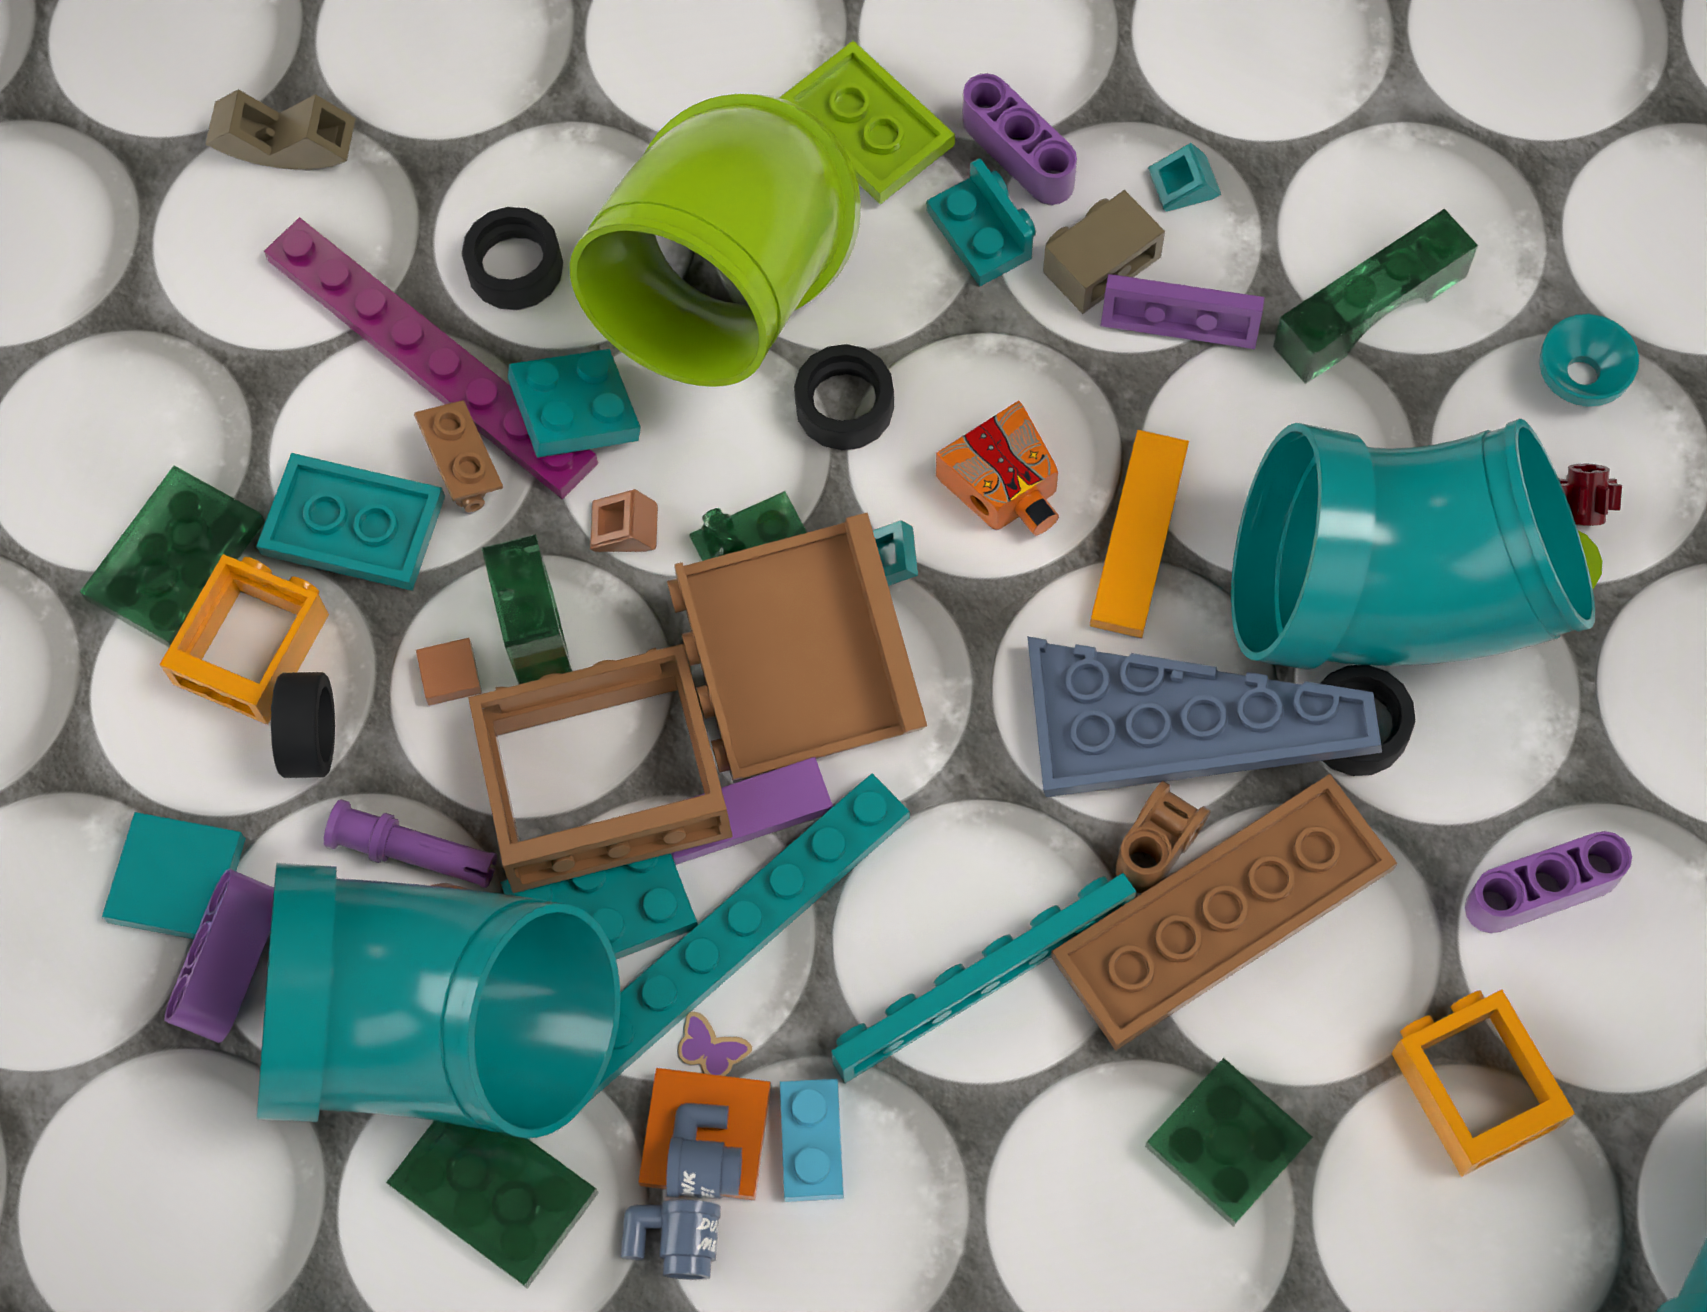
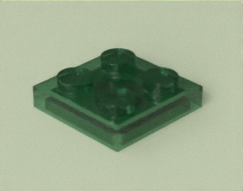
(1228, 1142)

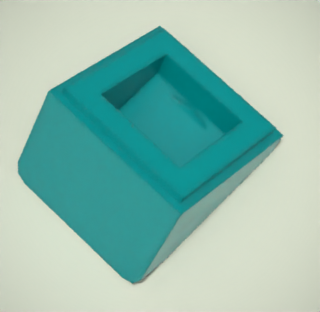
(1184, 178)

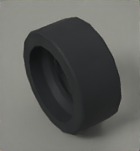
(501, 226)
(841, 361)
(1399, 704)
(303, 725)

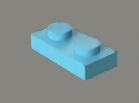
(811, 1140)

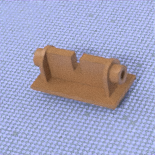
(459, 454)

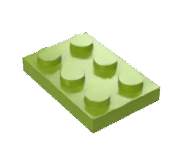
(874, 118)

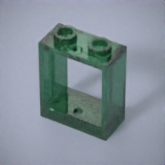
(526, 609)

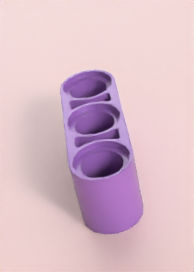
(1015, 118)
(1566, 864)
(222, 957)

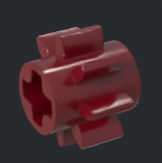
(1591, 493)

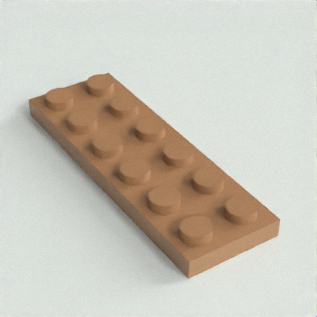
(1222, 911)

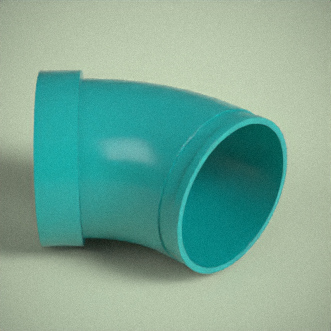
(1405, 551)
(433, 1004)

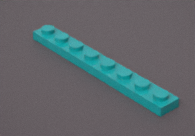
(751, 919)

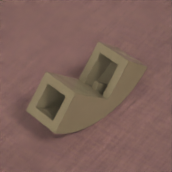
(299, 138)

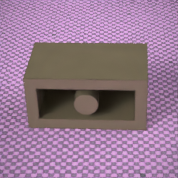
(1111, 239)

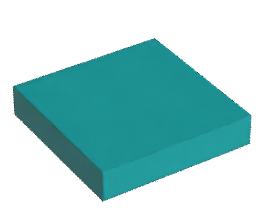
(169, 874)

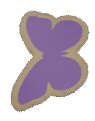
(704, 1048)

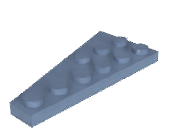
(1162, 719)

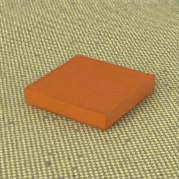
(746, 1122)

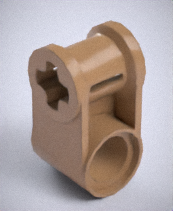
(1163, 831)

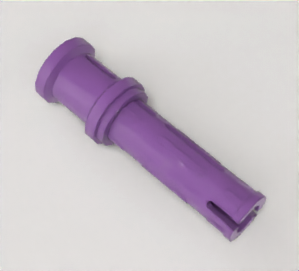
(385, 839)

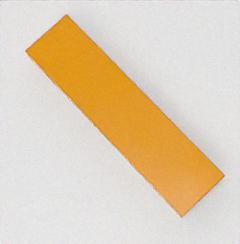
(1139, 534)

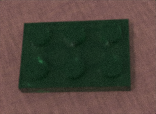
(170, 553)
(494, 1194)

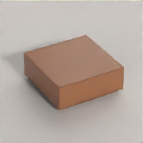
(448, 671)

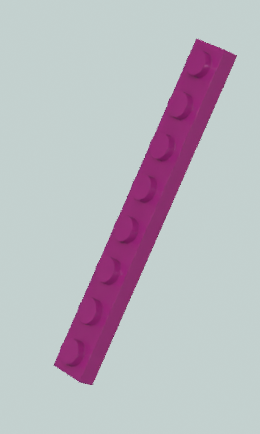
(419, 350)

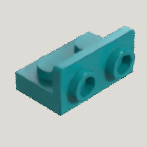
(983, 224)

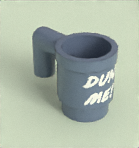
(701, 1166)
(686, 1236)

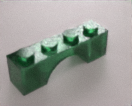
(1336, 317)

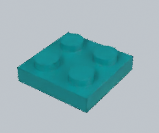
(573, 402)

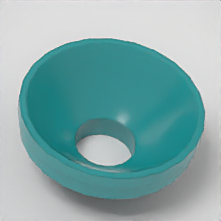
(1594, 342)

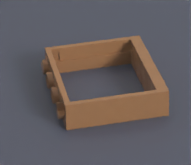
(613, 840)

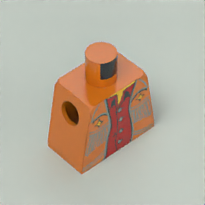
(1002, 471)

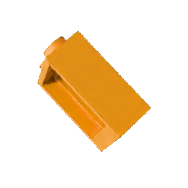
(184, 657)
(1464, 1150)

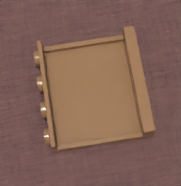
(797, 649)

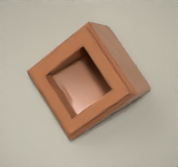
(624, 523)

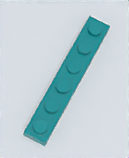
(962, 988)

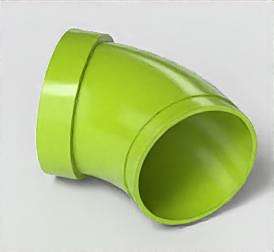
(754, 194)

